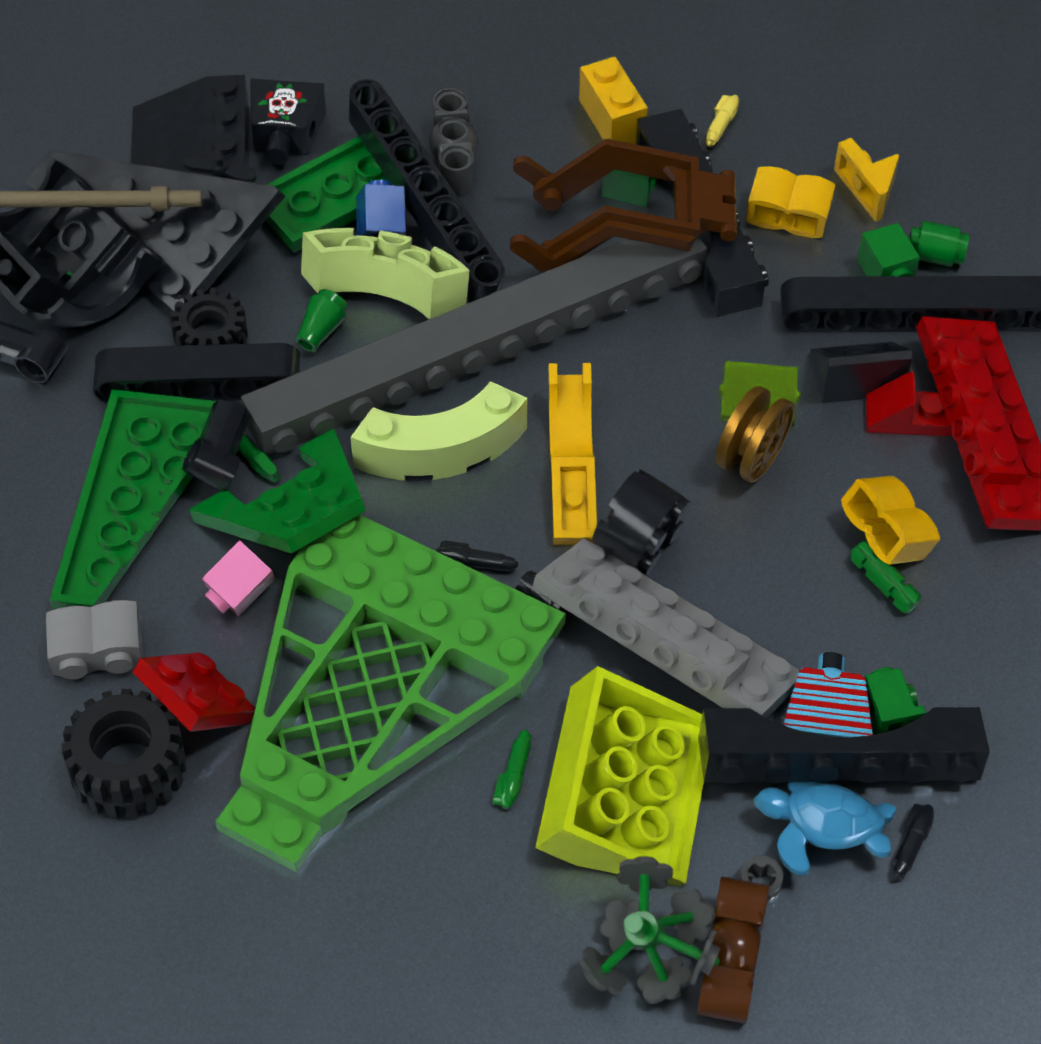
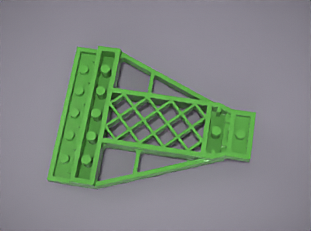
(399, 593)

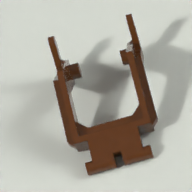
(701, 202)

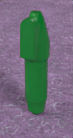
(258, 460)
(511, 782)

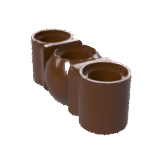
(738, 926)

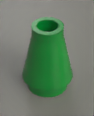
(321, 318)

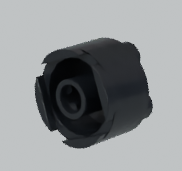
(640, 520)

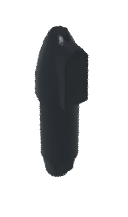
(476, 558)
(917, 830)

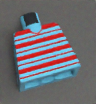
(829, 700)

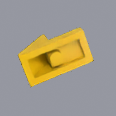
(866, 180)

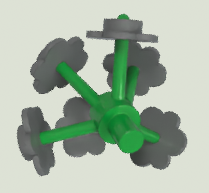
(637, 929)

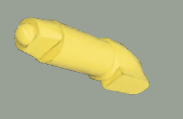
(725, 113)

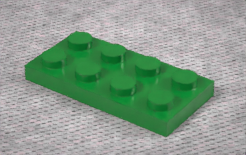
(322, 192)

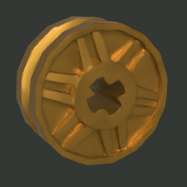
(755, 434)

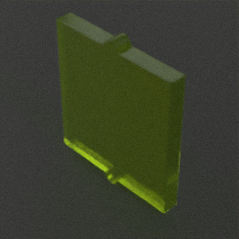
(742, 377)

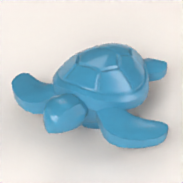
(825, 818)

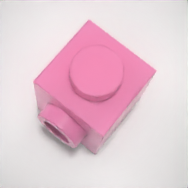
(237, 580)

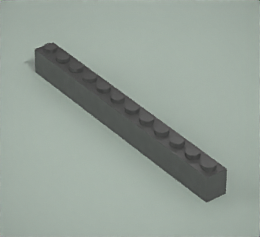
(465, 340)

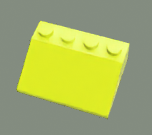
(623, 778)

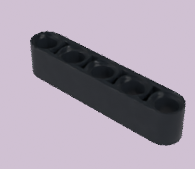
(194, 370)

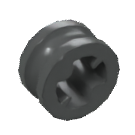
(759, 867)

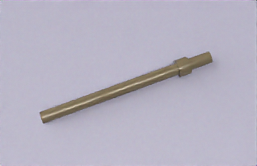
(157, 198)

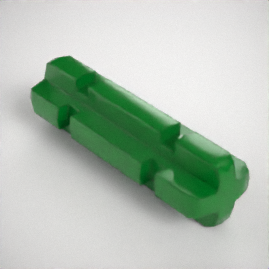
(886, 578)

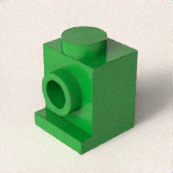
(891, 700)

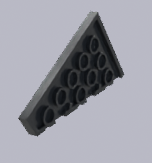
(188, 240)

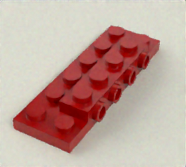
(986, 419)

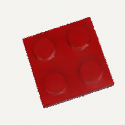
(195, 691)

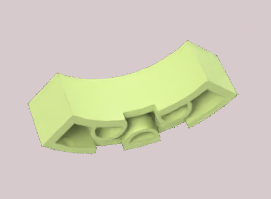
(386, 267)
(440, 442)

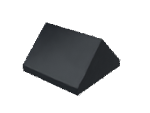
(855, 370)

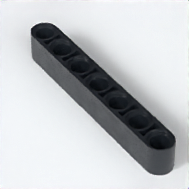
(425, 188)
(901, 301)

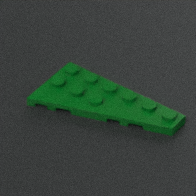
(126, 490)

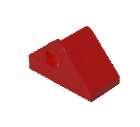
(902, 410)

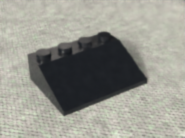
(193, 121)

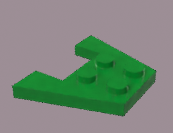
(298, 509)

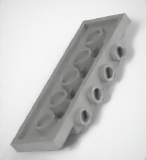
(666, 630)

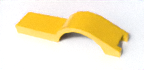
(572, 456)

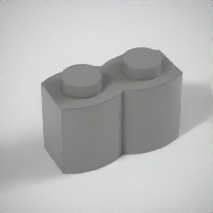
(94, 638)

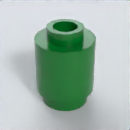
(939, 243)

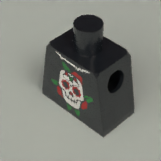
(285, 117)

